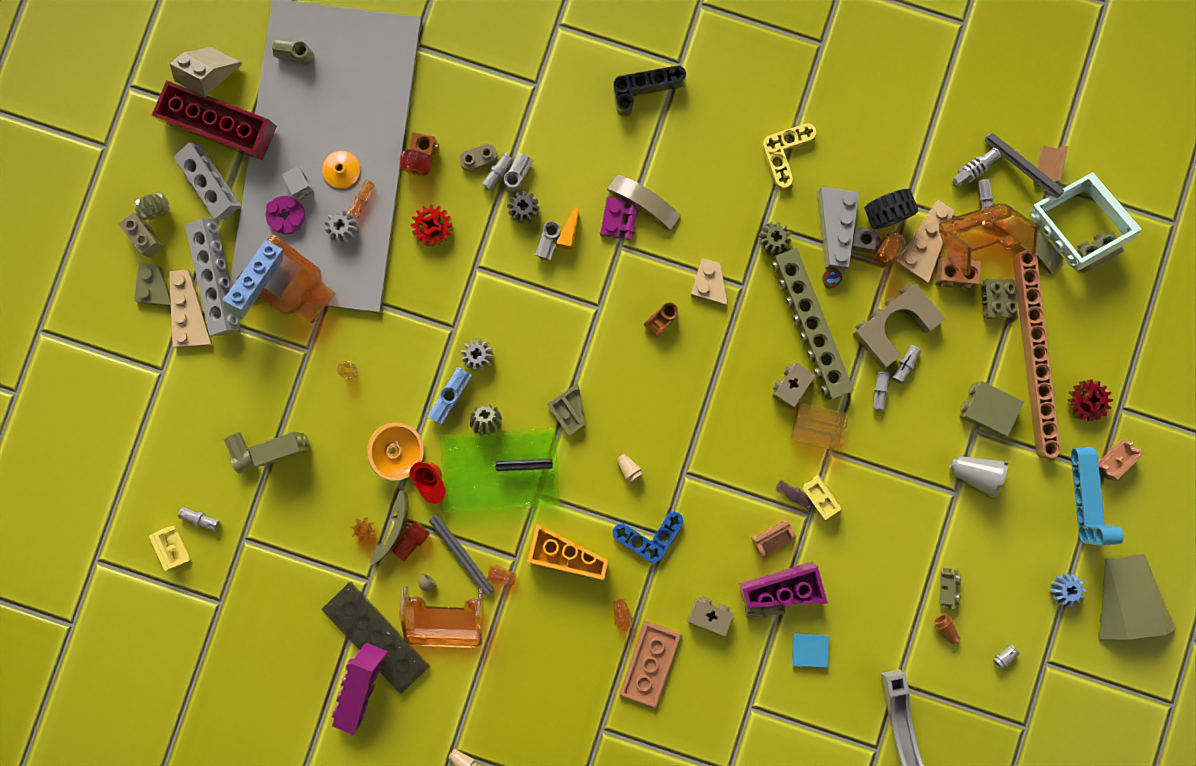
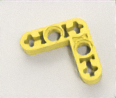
(778, 151)

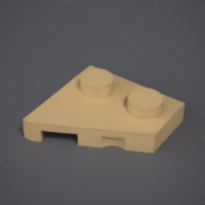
(709, 282)

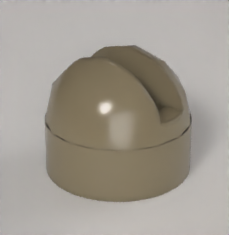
(426, 582)

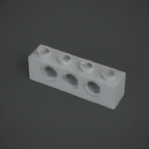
(199, 169)

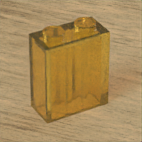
(819, 427)

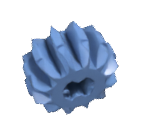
(1072, 583)

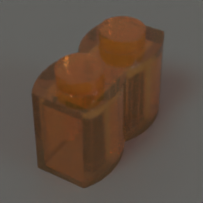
(888, 249)

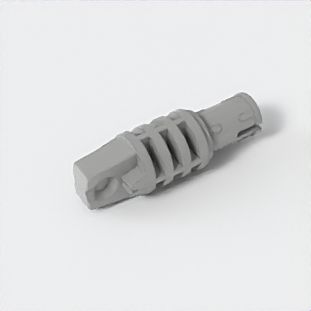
(976, 167)

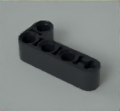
(650, 86)

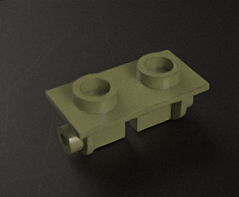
(950, 596)

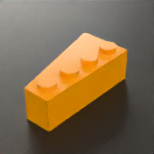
(561, 554)

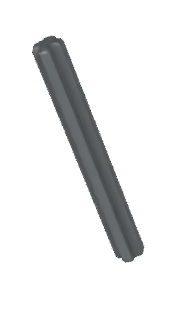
(1024, 165)
(461, 554)

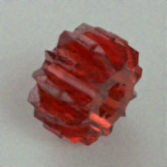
(415, 162)

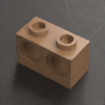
(957, 275)

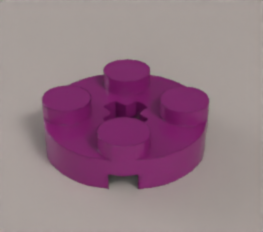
(276, 208)

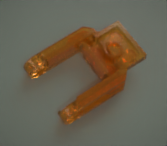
(305, 292)

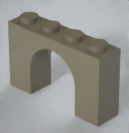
(910, 301)

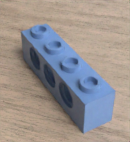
(253, 279)

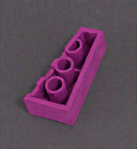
(787, 587)
(357, 688)

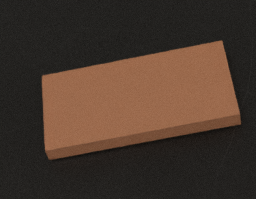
(650, 664)

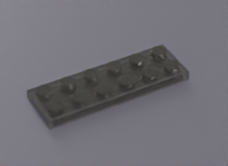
(365, 624)

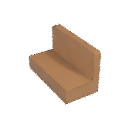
(1052, 162)

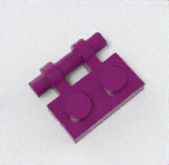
(613, 216)

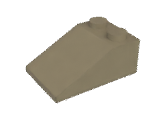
(203, 69)

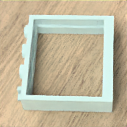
(1107, 203)

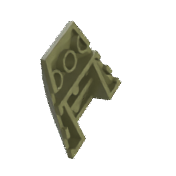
(1132, 601)

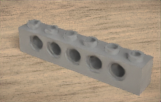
(211, 275)

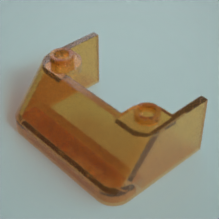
(985, 228)
(441, 625)

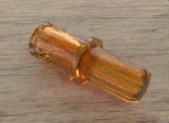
(361, 198)

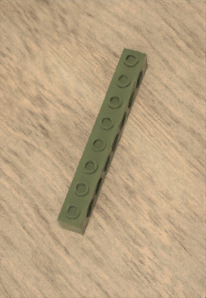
(792, 260)

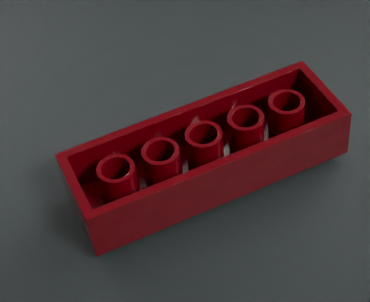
(214, 120)

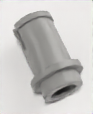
(1005, 657)

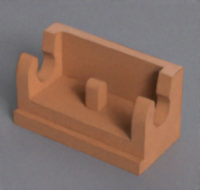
(1119, 459)
(774, 537)

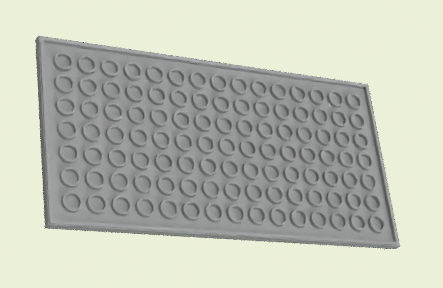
(346, 101)

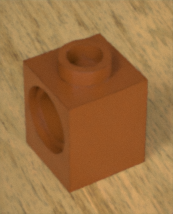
(419, 139)

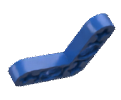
(655, 542)

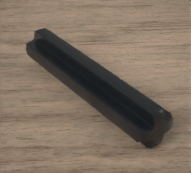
(518, 465)

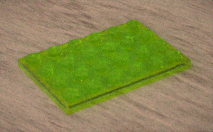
(472, 475)

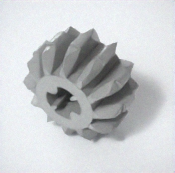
(343, 232)
(473, 349)

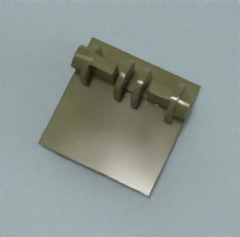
(1000, 298)

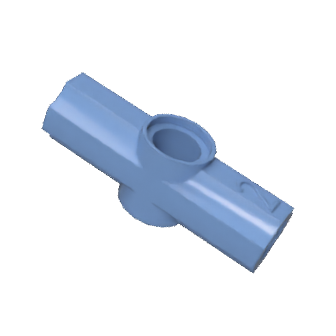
(457, 385)

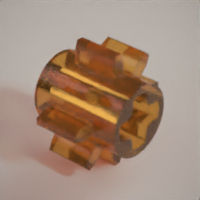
(357, 527)

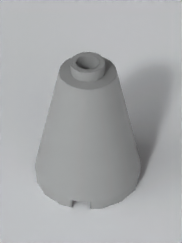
(981, 473)

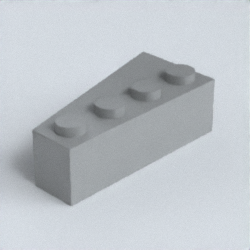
(838, 218)

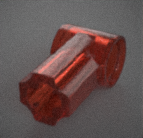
(414, 537)

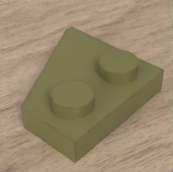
(151, 286)
(568, 410)

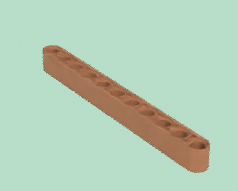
(1031, 362)

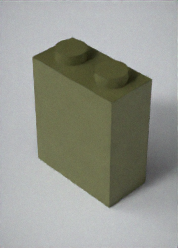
(991, 408)
(279, 449)

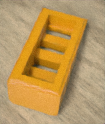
(568, 233)

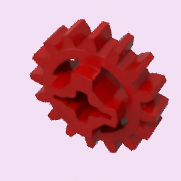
(429, 233)

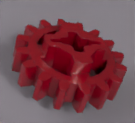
(1096, 394)

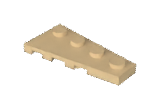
(924, 247)
(186, 312)

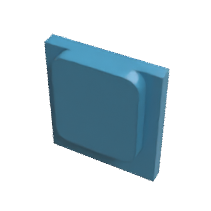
(810, 650)

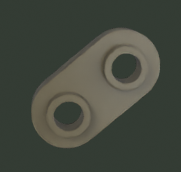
(478, 159)

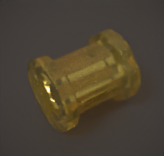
(350, 375)

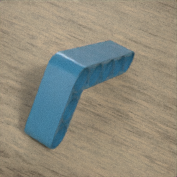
(1089, 500)

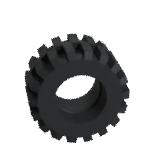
(891, 208)

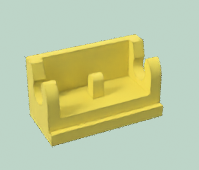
(821, 497)
(169, 548)

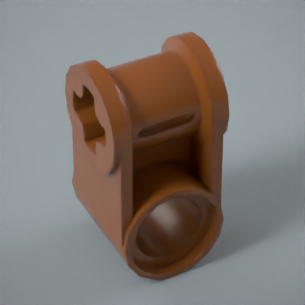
(661, 319)

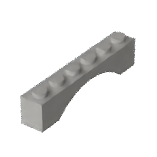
(898, 705)

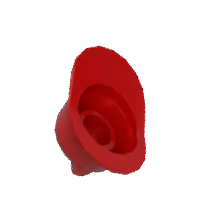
(428, 481)

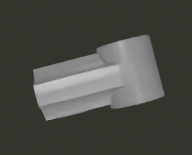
(517, 171)
(547, 242)

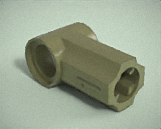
(292, 51)
(240, 453)

